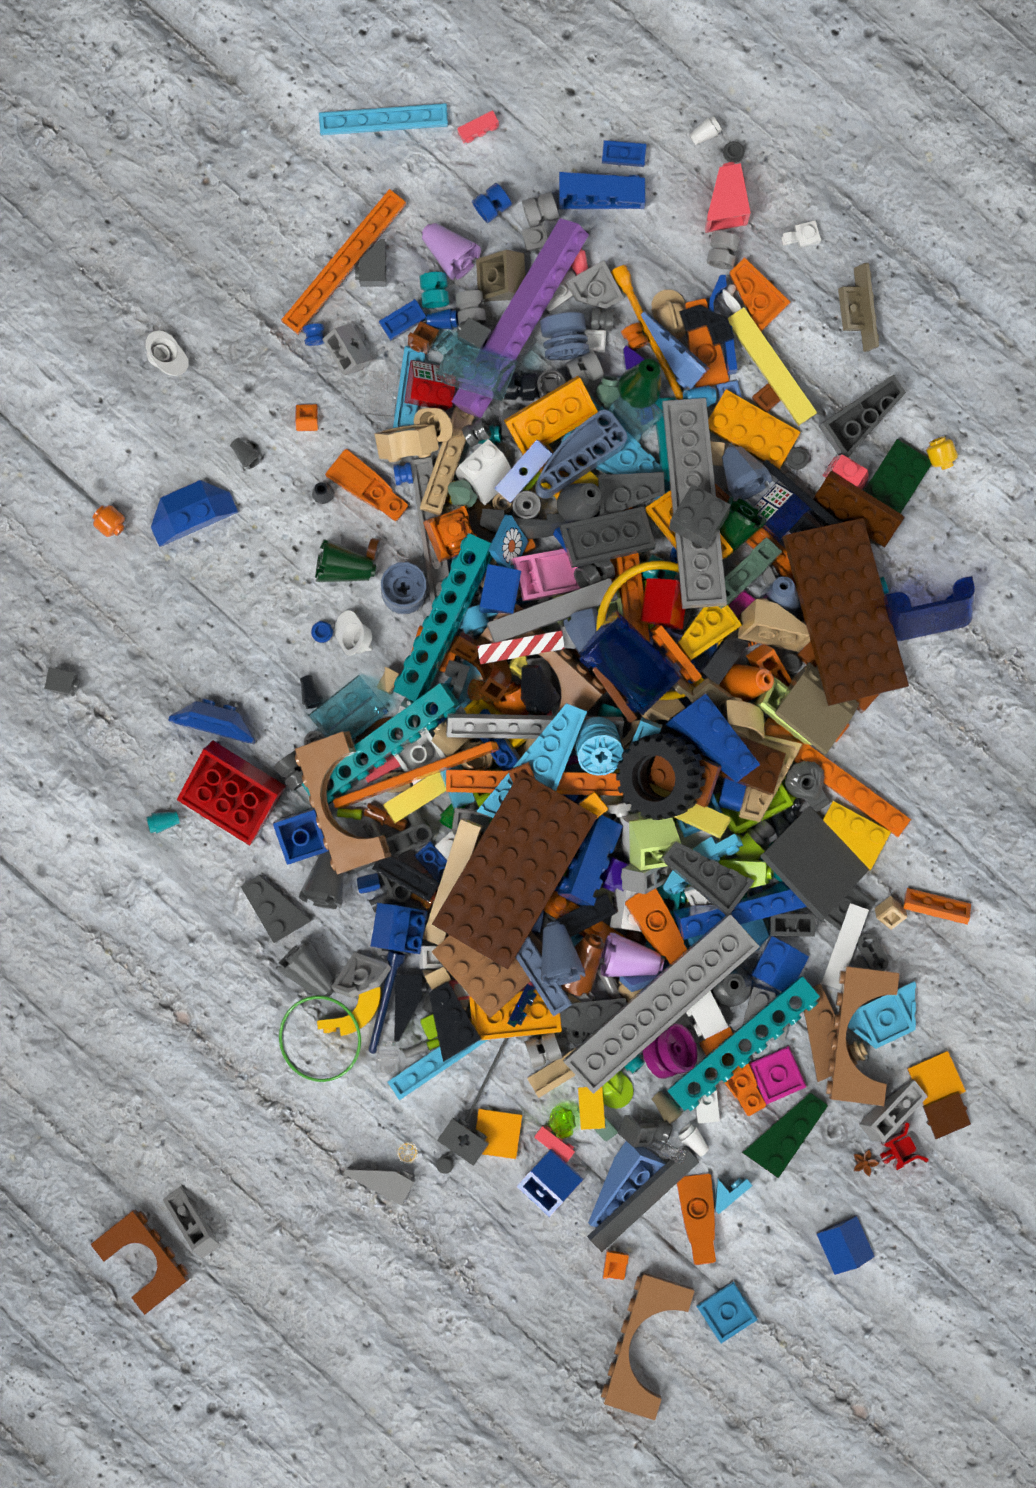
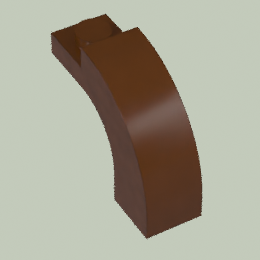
(495, 674)

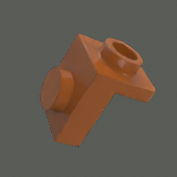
(423, 338)

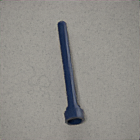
(395, 960)

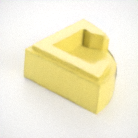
(516, 665)

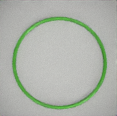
(282, 1048)

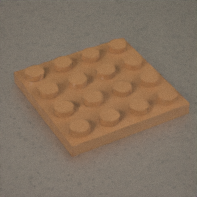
(481, 977)

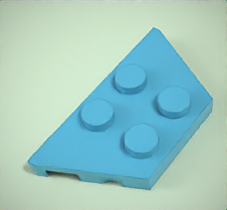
(886, 1017)

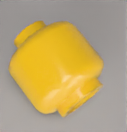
(942, 452)

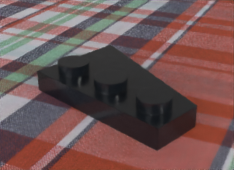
(452, 1022)

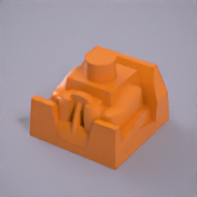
(448, 532)

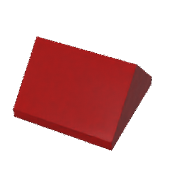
(663, 603)

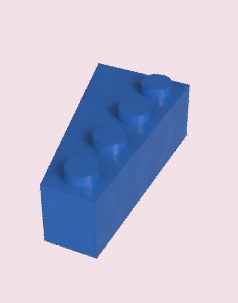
(600, 191)
(714, 738)
(589, 862)

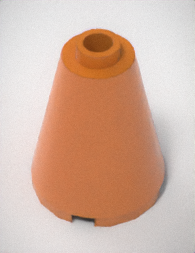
(747, 682)

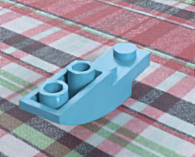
(710, 849)

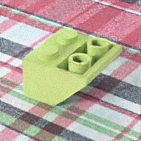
(650, 840)

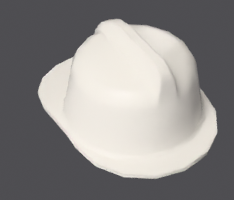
(166, 353)
(352, 634)

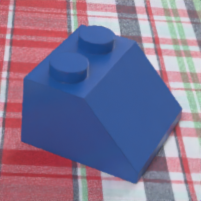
(299, 836)
(779, 964)

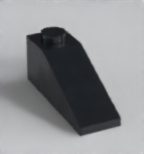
(408, 994)

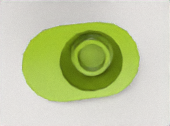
(617, 1091)

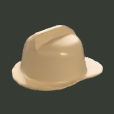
(666, 310)
(437, 417)

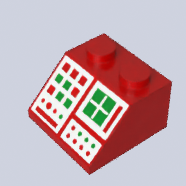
(426, 388)

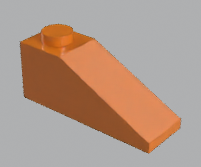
(766, 658)

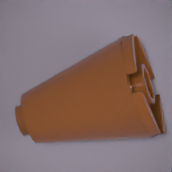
(590, 952)

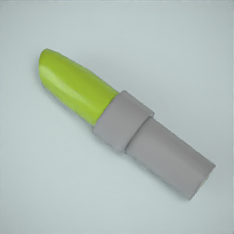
(421, 1048)

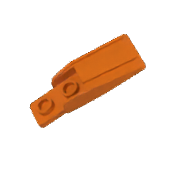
(702, 347)
(365, 485)
(657, 924)
(743, 1082)
(698, 1216)

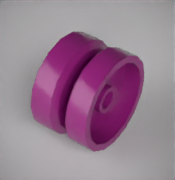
(671, 1052)

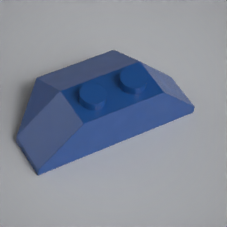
(190, 511)
(214, 720)

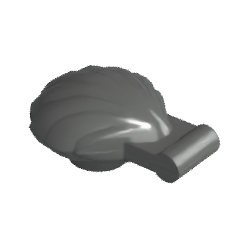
(806, 782)

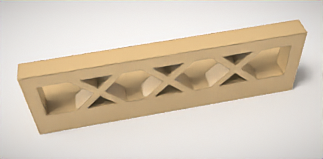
(551, 1076)

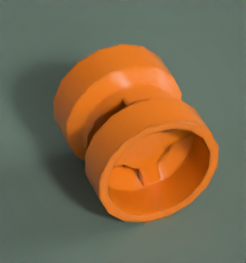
(634, 336)

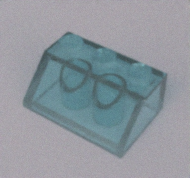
(477, 371)
(349, 709)

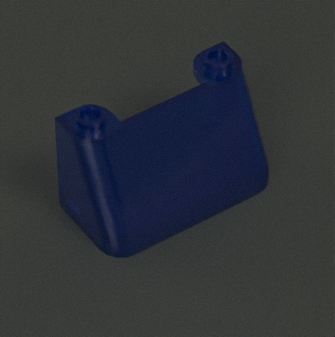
(933, 617)
(629, 663)

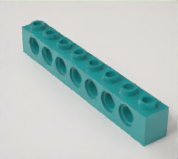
(455, 613)
(369, 745)
(799, 988)

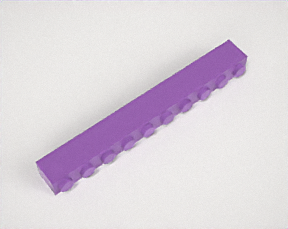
(529, 303)

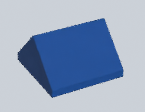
(499, 590)
(845, 1245)

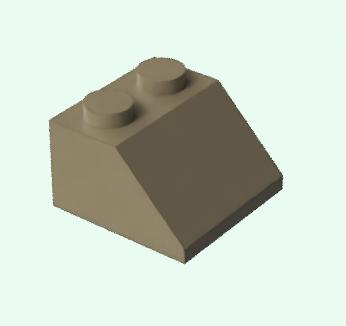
(500, 275)

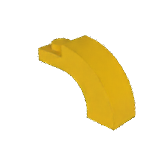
(364, 1012)

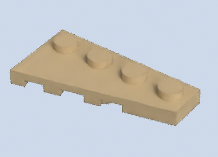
(756, 802)

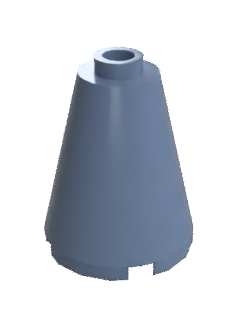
(784, 594)
(559, 956)

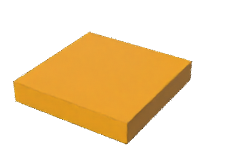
(937, 1077)
(501, 1132)

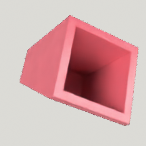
(729, 200)

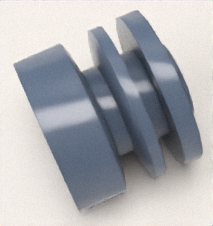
(565, 336)
(408, 576)

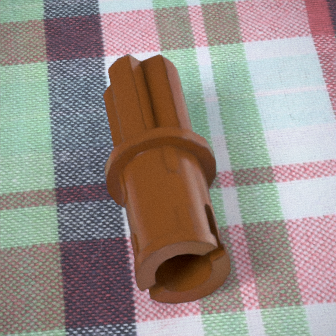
(383, 817)

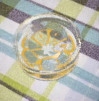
(407, 1152)

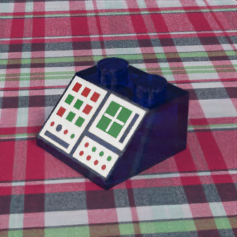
(781, 510)

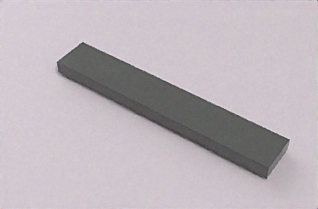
(641, 1201)

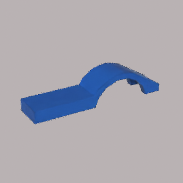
(729, 348)

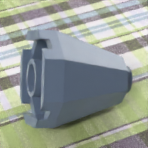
(744, 473)
(581, 627)

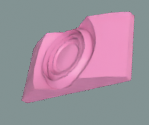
(545, 575)

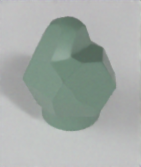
(607, 390)
(462, 493)

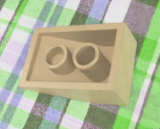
(772, 626)

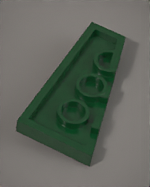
(782, 1140)

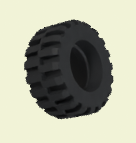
(635, 783)

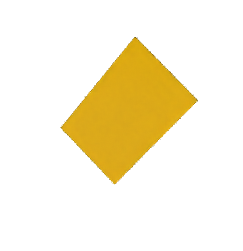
(591, 1109)

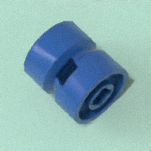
(484, 205)

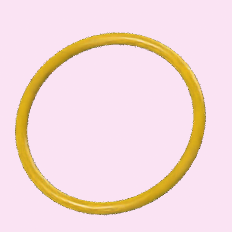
(618, 582)

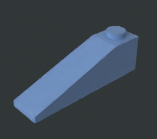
(681, 360)
(626, 1175)

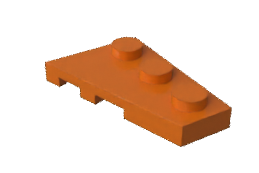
(759, 296)

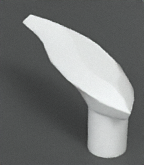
(729, 298)

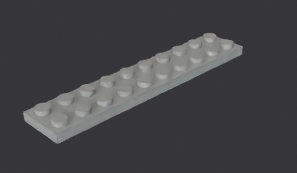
(688, 464)
(661, 1003)

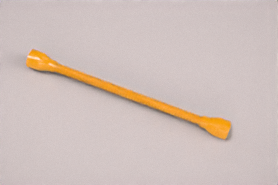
(623, 279)

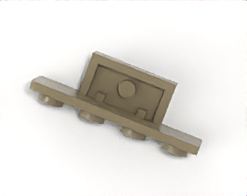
(858, 308)
(709, 687)

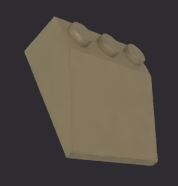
(808, 713)

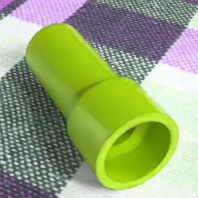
(356, 814)

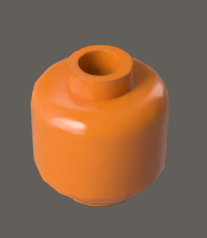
(108, 521)

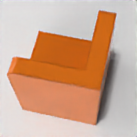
(615, 1265)

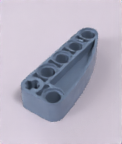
(581, 446)

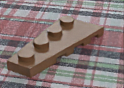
(820, 1034)

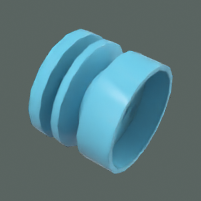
(598, 746)

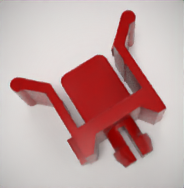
(900, 1149)

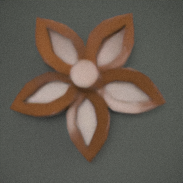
(865, 1163)

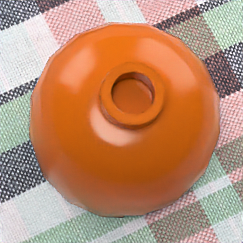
(511, 702)

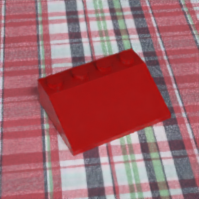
(230, 792)

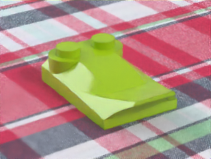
(780, 802)

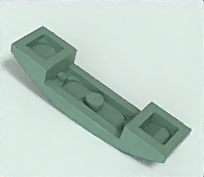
(750, 569)

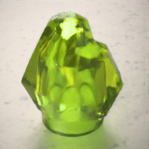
(562, 1122)

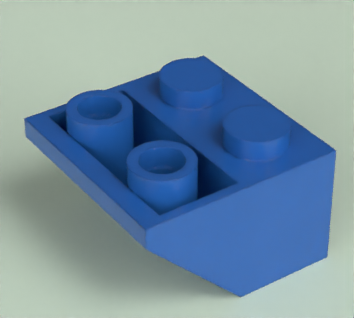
(398, 928)
(550, 1183)

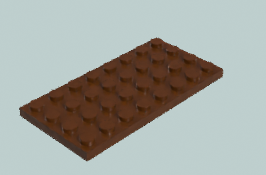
(845, 611)
(514, 870)

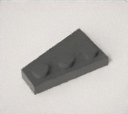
(273, 909)

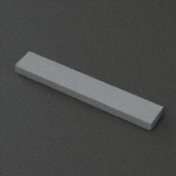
(548, 612)

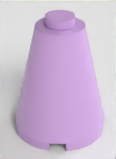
(450, 250)
(629, 958)

